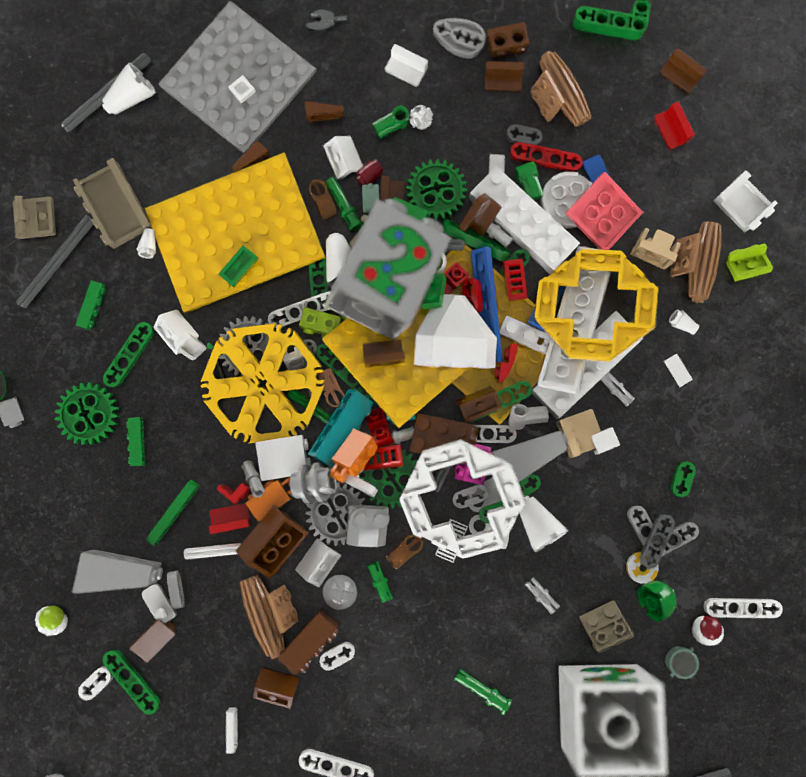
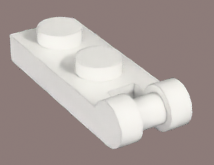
(525, 334)

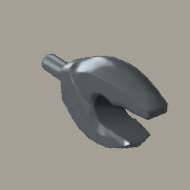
(327, 19)

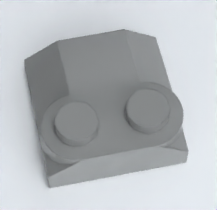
(367, 525)

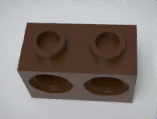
(506, 35)

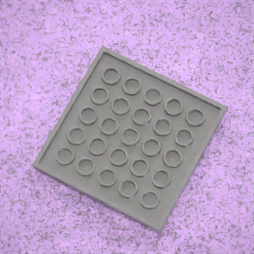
(221, 55)

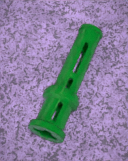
(347, 211)
(490, 696)

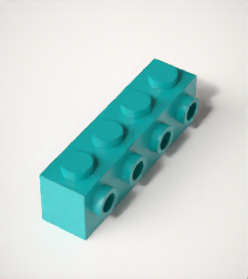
(347, 416)

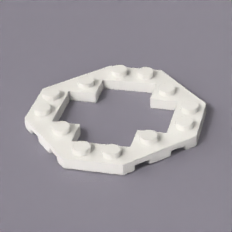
(480, 464)

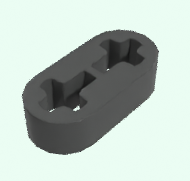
(524, 131)

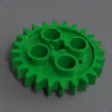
(432, 173)
(71, 421)
(407, 469)

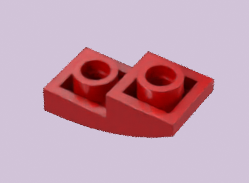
(454, 277)
(504, 368)
(378, 427)

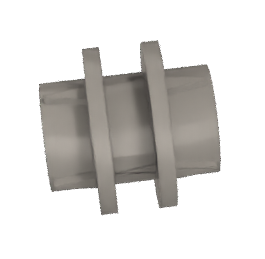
(312, 483)

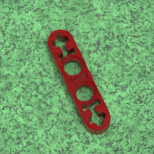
(546, 154)

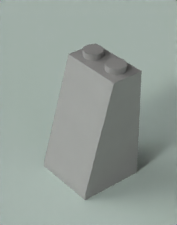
(532, 454)
(114, 571)

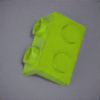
(749, 262)
(318, 322)

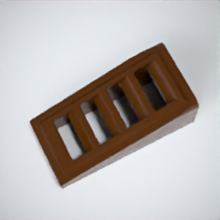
(321, 111)
(252, 156)

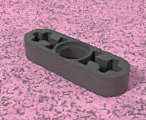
(657, 556)

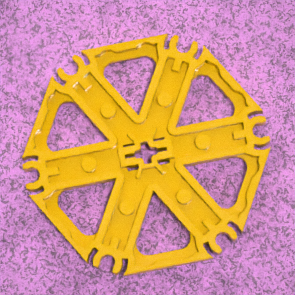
(269, 366)

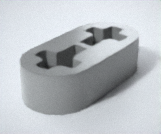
(471, 501)
(175, 589)

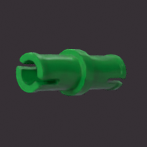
(380, 581)

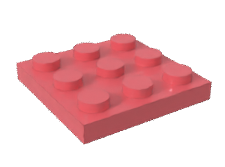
(604, 212)

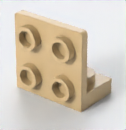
(579, 431)

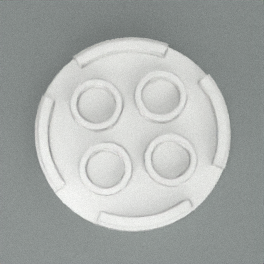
(561, 194)

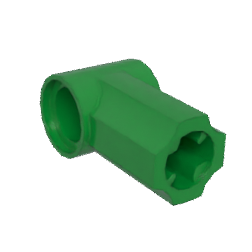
(389, 122)
(528, 177)

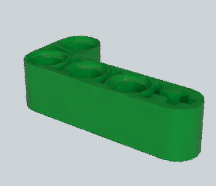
(610, 19)

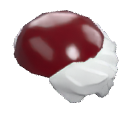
(707, 630)

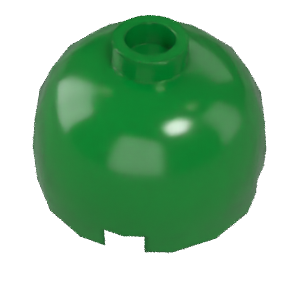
(658, 600)

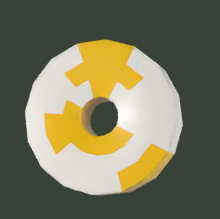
(634, 572)

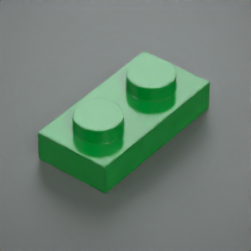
(238, 266)
(435, 292)

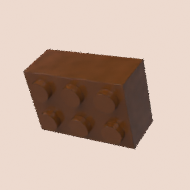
(436, 431)
(272, 542)
(309, 642)

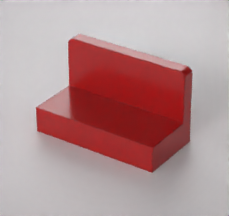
(674, 126)
(235, 496)
(229, 518)

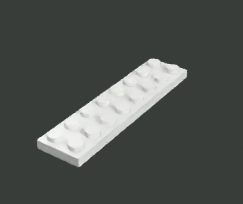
(583, 306)

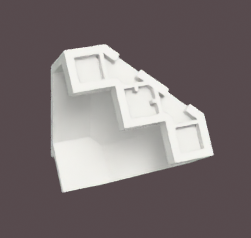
(455, 336)

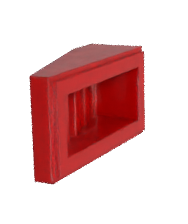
(510, 264)
(397, 463)

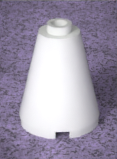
(127, 90)
(336, 254)
(540, 524)

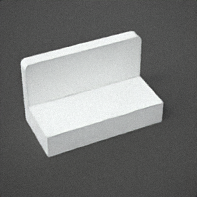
(406, 65)
(342, 156)
(172, 326)
(317, 563)

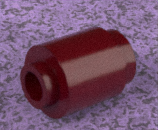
(369, 172)

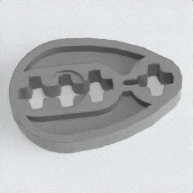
(452, 28)

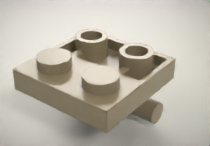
(34, 217)
(606, 627)

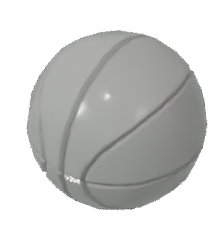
(340, 592)

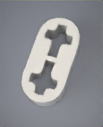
(339, 660)
(98, 685)

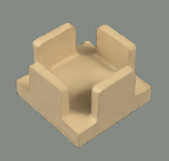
(656, 250)

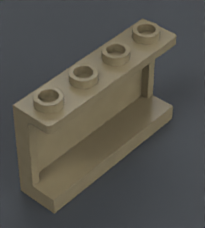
(112, 205)

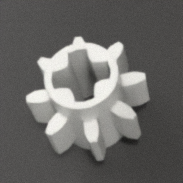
(421, 117)

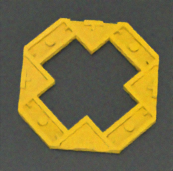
(623, 333)

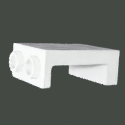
(745, 203)
(281, 456)

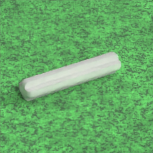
(211, 551)

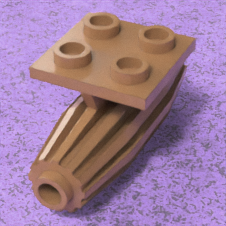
(559, 90)
(700, 258)
(268, 613)

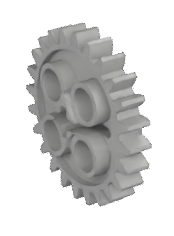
(257, 346)
(321, 522)

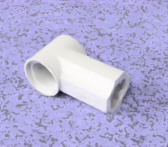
(522, 415)

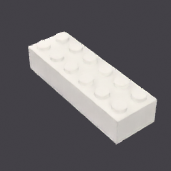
(526, 221)
(559, 401)

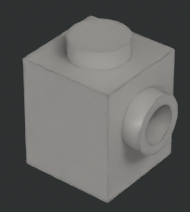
(11, 413)

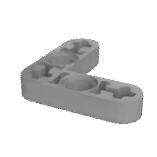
(656, 539)

